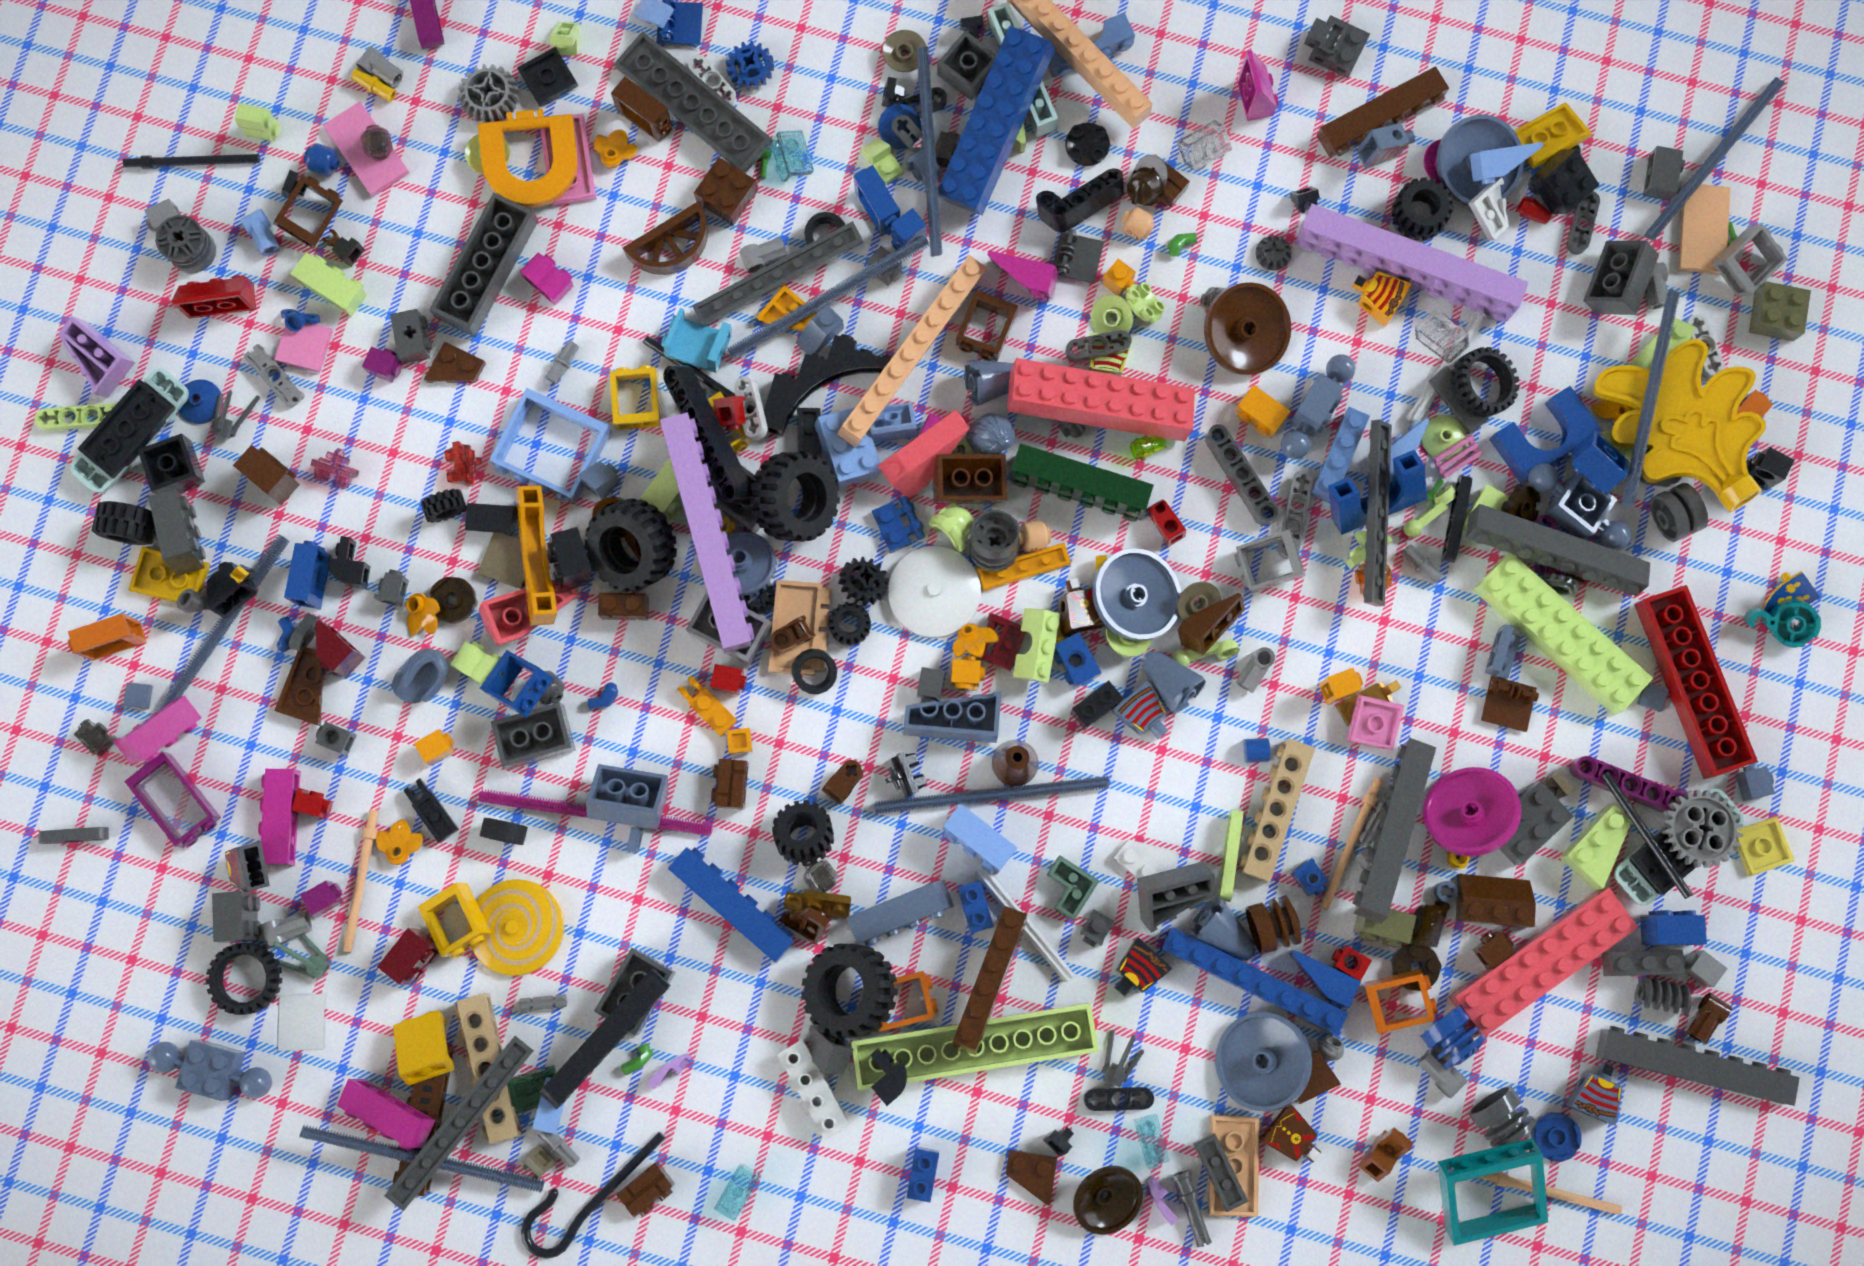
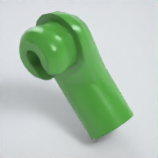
(1178, 241)

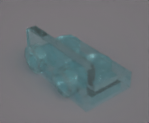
(791, 154)
(1151, 1141)

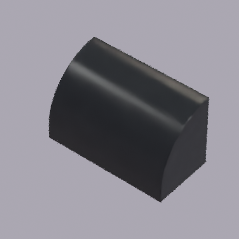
(490, 518)

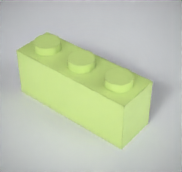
(329, 283)

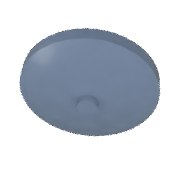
(1468, 137)
(1136, 594)
(1263, 1061)

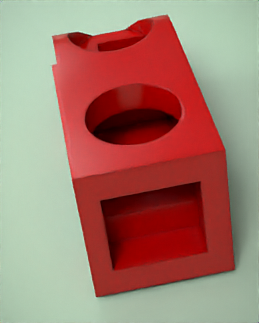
(1166, 522)

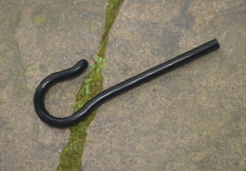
(586, 1210)

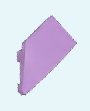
(676, 1065)
(1158, 1192)

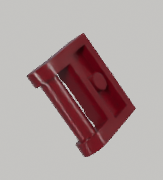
(1007, 644)

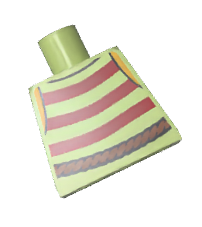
(1110, 364)

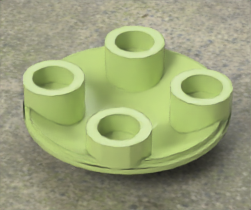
(1144, 302)

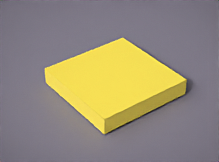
(1763, 846)

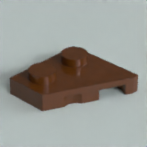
(1032, 1172)

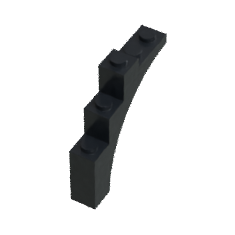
(815, 372)

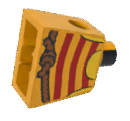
(1381, 295)

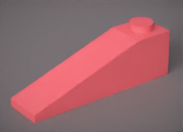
(914, 464)

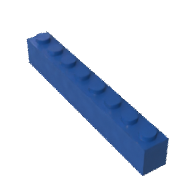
(1254, 981)

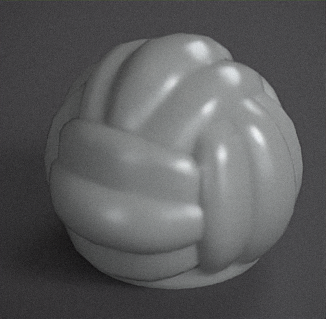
(1331, 1048)

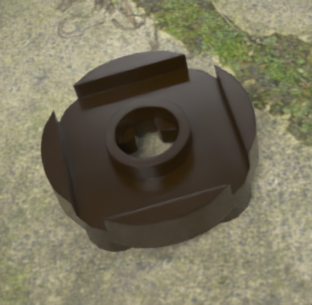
(1523, 502)
(465, 603)
(1426, 956)

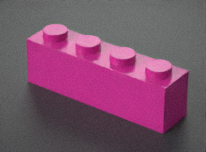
(278, 822)
(385, 1113)

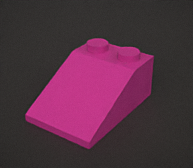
(1256, 88)
(1035, 277)

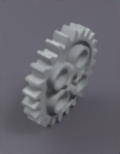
(1723, 833)

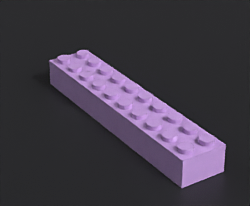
(1411, 261)
(705, 531)

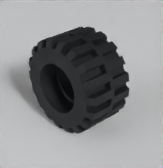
(1426, 192)
(124, 523)
(803, 815)

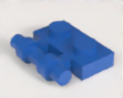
(892, 528)

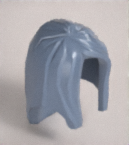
(990, 434)
(420, 676)

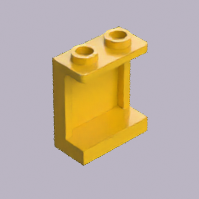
(422, 1047)

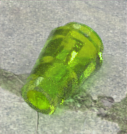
(1146, 446)

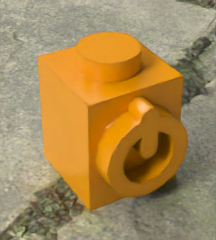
(967, 673)

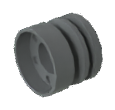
(196, 249)
(994, 540)
(1499, 1113)

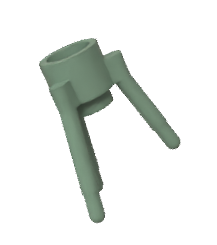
(315, 965)

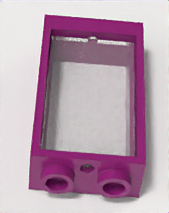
(173, 800)

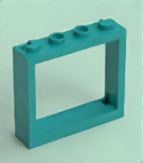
(1485, 1163)

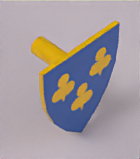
(1792, 588)

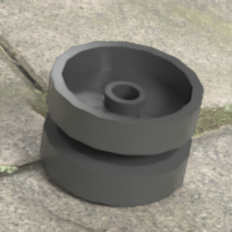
(1679, 512)

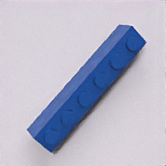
(731, 904)

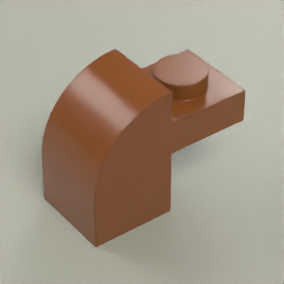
(1384, 1153)

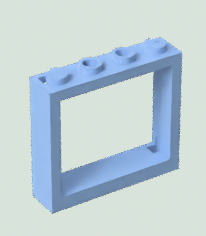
(514, 425)

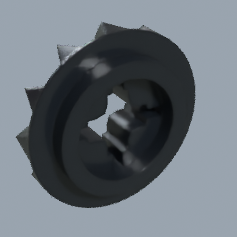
(768, 600)

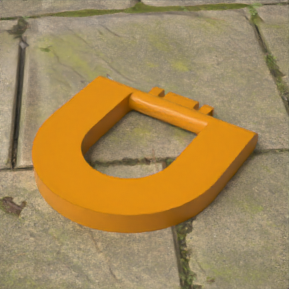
(541, 191)

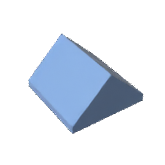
(895, 423)

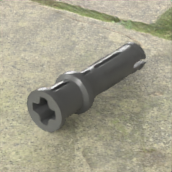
(1187, 1196)

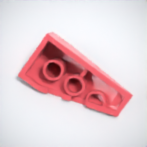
(508, 615)

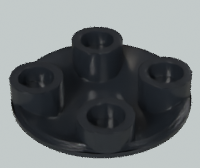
(1087, 144)

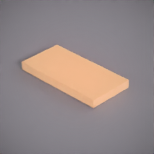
(1704, 228)
(1241, 1145)

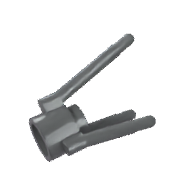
(220, 424)
(1115, 1073)

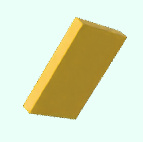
(1556, 129)
(156, 579)

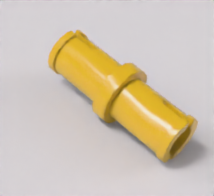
(373, 84)

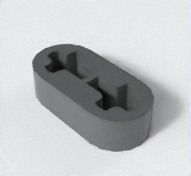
(903, 136)
(303, 633)

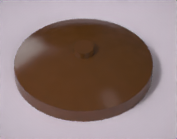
(1247, 328)

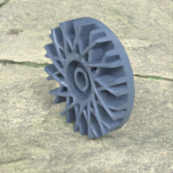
(753, 561)

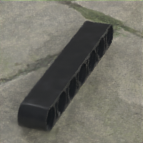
(717, 450)
(604, 1038)

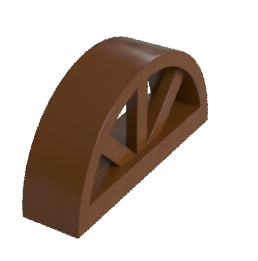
(664, 232)

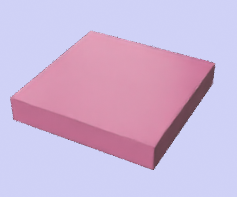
(305, 347)
(1375, 722)

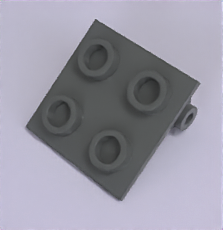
(1078, 256)

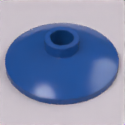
(204, 409)

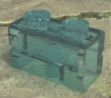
(737, 1191)

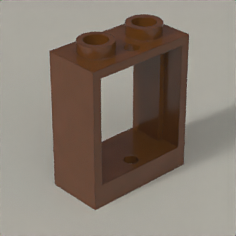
(642, 109)
(296, 230)
(992, 305)

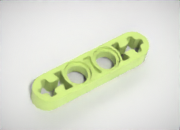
(81, 413)
(1230, 855)

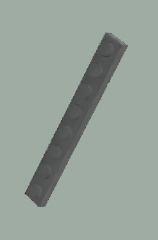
(778, 274)
(1377, 513)
(458, 1123)

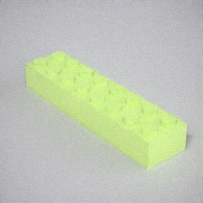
(1563, 634)

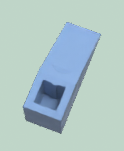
(1408, 442)

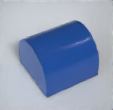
(1256, 750)

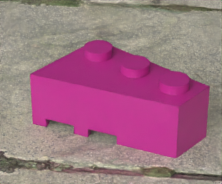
(158, 731)

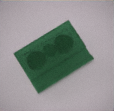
(526, 1088)

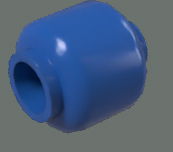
(321, 159)

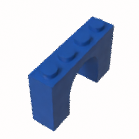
(1575, 425)
(1405, 490)

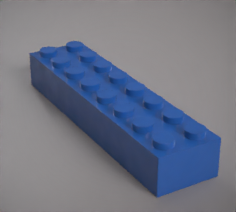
(996, 120)

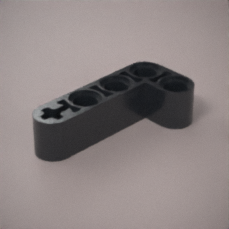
(1081, 203)

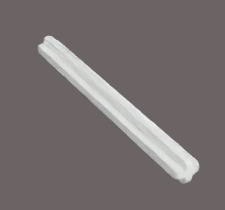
(1429, 393)
(1030, 930)

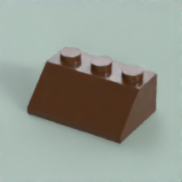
(970, 479)
(1495, 901)

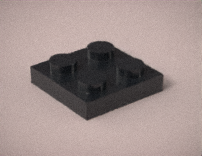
(547, 76)

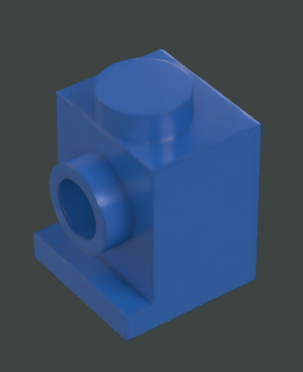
(1301, 876)

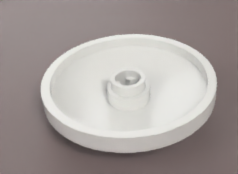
(934, 591)

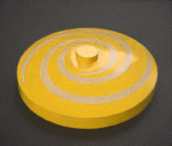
(523, 927)

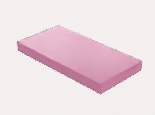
(346, 134)
(583, 186)

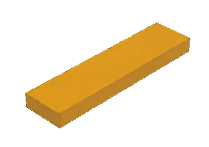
(1026, 566)

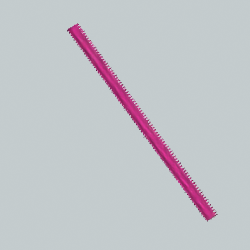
(570, 809)

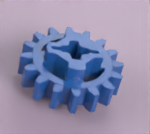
(745, 57)

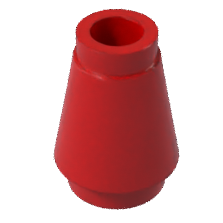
(1533, 210)

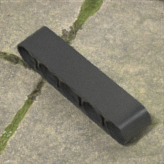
(1240, 463)

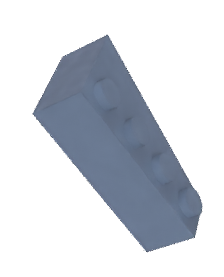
(956, 719)
(899, 912)

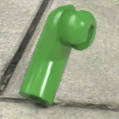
(638, 1062)

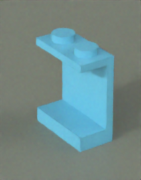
(696, 344)

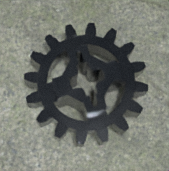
(863, 581)

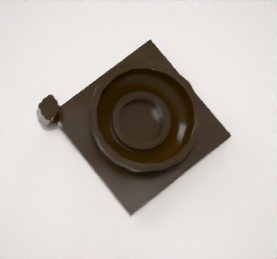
(1429, 923)

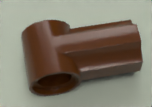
(1711, 1014)

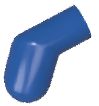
(606, 698)

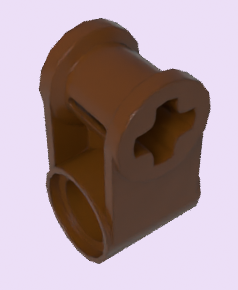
(793, 635)
(841, 785)

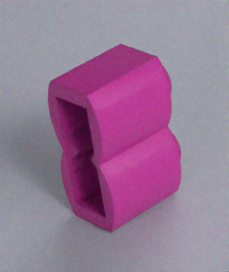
(547, 278)

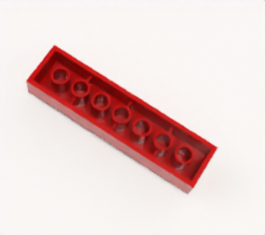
(1695, 682)

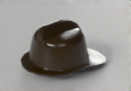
(1147, 180)

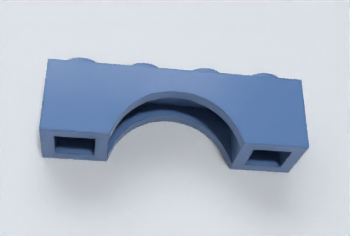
(1115, 37)
(1341, 452)

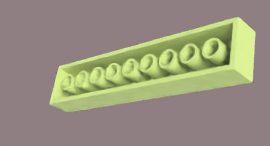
(1005, 1043)

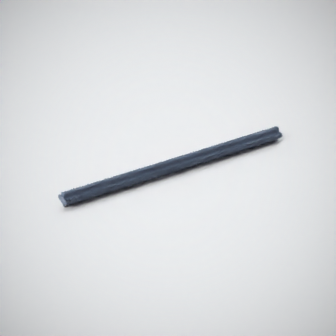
(929, 151)
(1714, 158)
(818, 302)
(1650, 398)
(220, 628)
(991, 794)
(408, 1156)

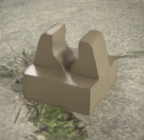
(1562, 786)
(539, 1162)

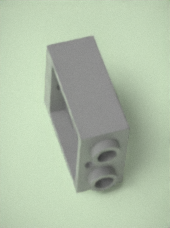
(1732, 271)
(1292, 552)

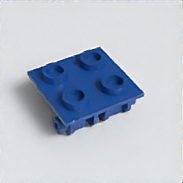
(683, 25)

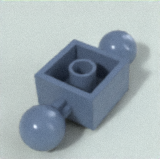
(1317, 406)
(1580, 506)
(210, 1070)

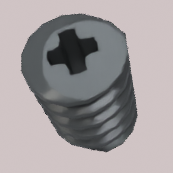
(1664, 994)

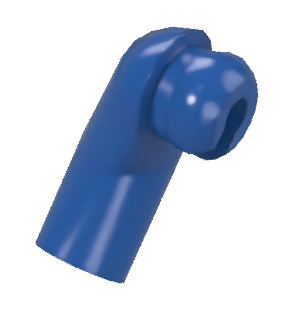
(287, 628)

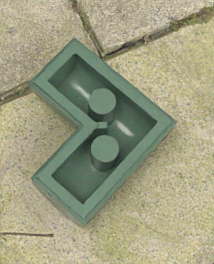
(1078, 886)

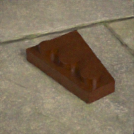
(303, 689)

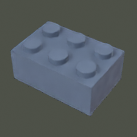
(627, 796)

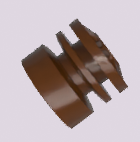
(1270, 925)

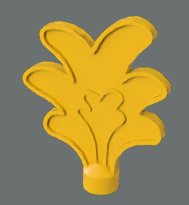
(1693, 425)

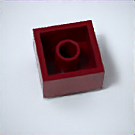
(409, 957)

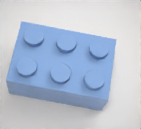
(848, 463)
(978, 839)

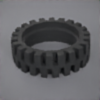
(1502, 370)
(217, 970)

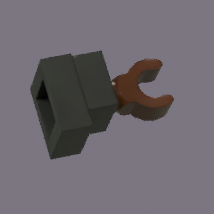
(346, 250)

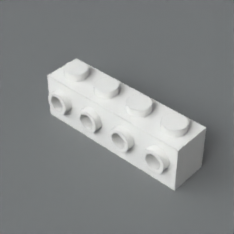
(813, 1089)

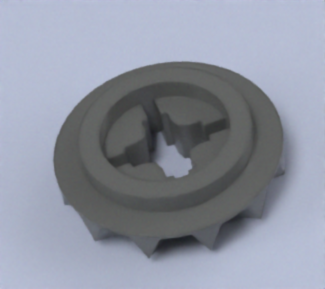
(1266, 259)
(1561, 584)

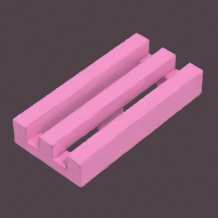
(1461, 463)

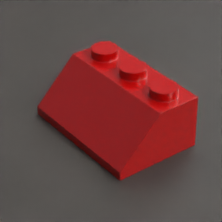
(215, 297)

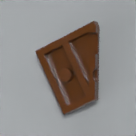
(454, 366)
(806, 922)

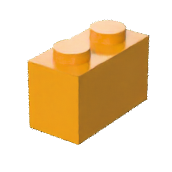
(1262, 412)
(1341, 686)

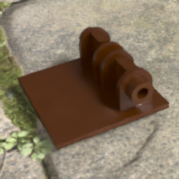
(1509, 703)

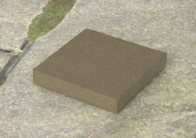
(503, 561)

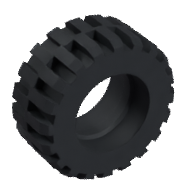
(771, 496)
(609, 556)
(821, 990)

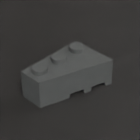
(1173, 891)

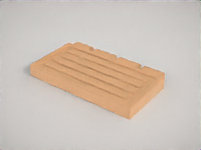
(792, 601)

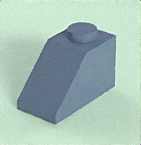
(820, 331)
(600, 479)

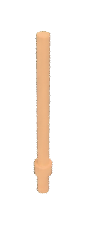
(1369, 801)
(369, 833)
(1503, 1180)

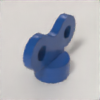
(295, 320)

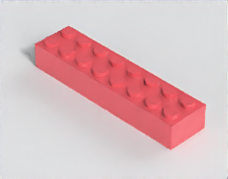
(1101, 400)
(1544, 961)

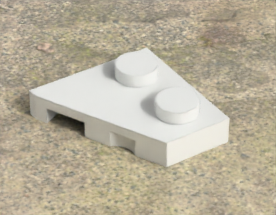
(1491, 210)
(1144, 859)

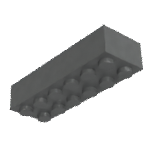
(484, 264)

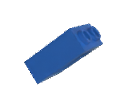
(876, 199)
(307, 575)
(511, 666)

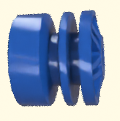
(1453, 1037)

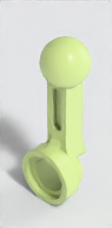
(1414, 527)
(1224, 650)

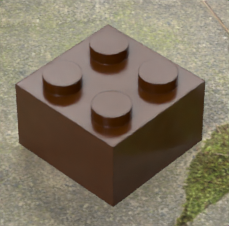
(726, 191)
(267, 473)

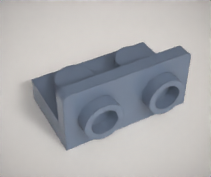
(1503, 652)

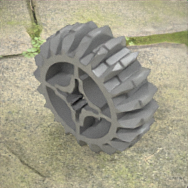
(494, 103)

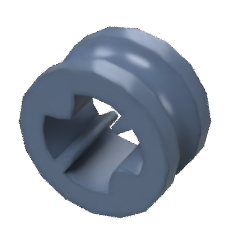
(1453, 895)

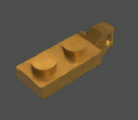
(1376, 691)
(828, 903)

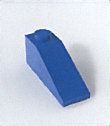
(1329, 982)

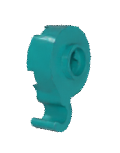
(1779, 621)

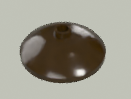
(1114, 1207)

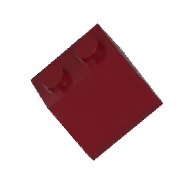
(335, 651)

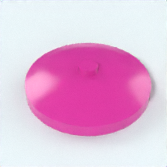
(1472, 811)

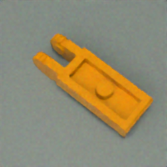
(709, 708)

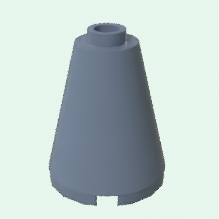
(986, 380)
(1172, 680)
(1222, 930)

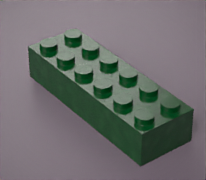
(1080, 483)

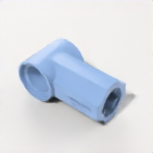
(259, 229)

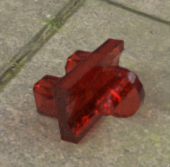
(464, 464)

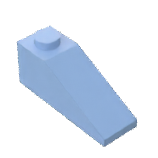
(1496, 163)

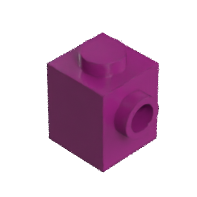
(382, 364)
(322, 898)

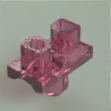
(343, 473)

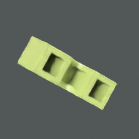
(1037, 662)

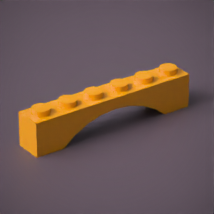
(534, 556)

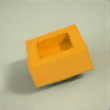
(739, 741)

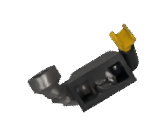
(224, 591)

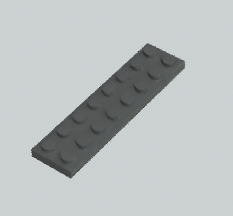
(693, 102)

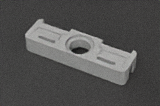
(283, 386)

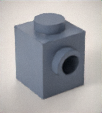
(1755, 782)

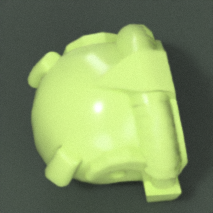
(955, 523)

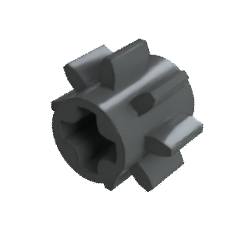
(1071, 429)

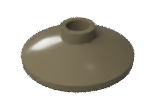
(900, 42)
(1207, 595)

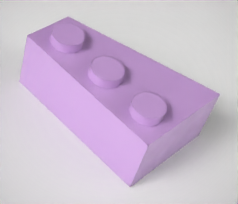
(97, 356)

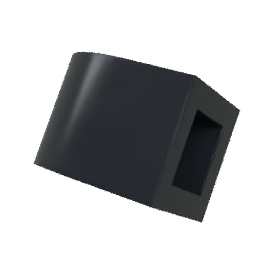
(346, 570)
(894, 1080)

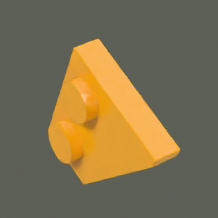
(781, 304)

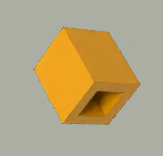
(1119, 277)
(435, 746)

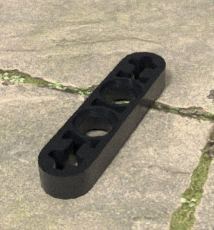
(1456, 519)

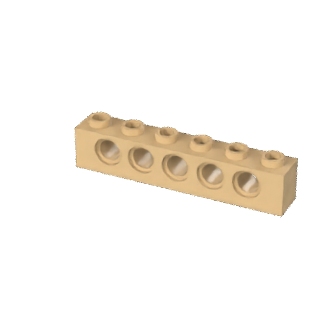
(1302, 757)
(488, 1030)

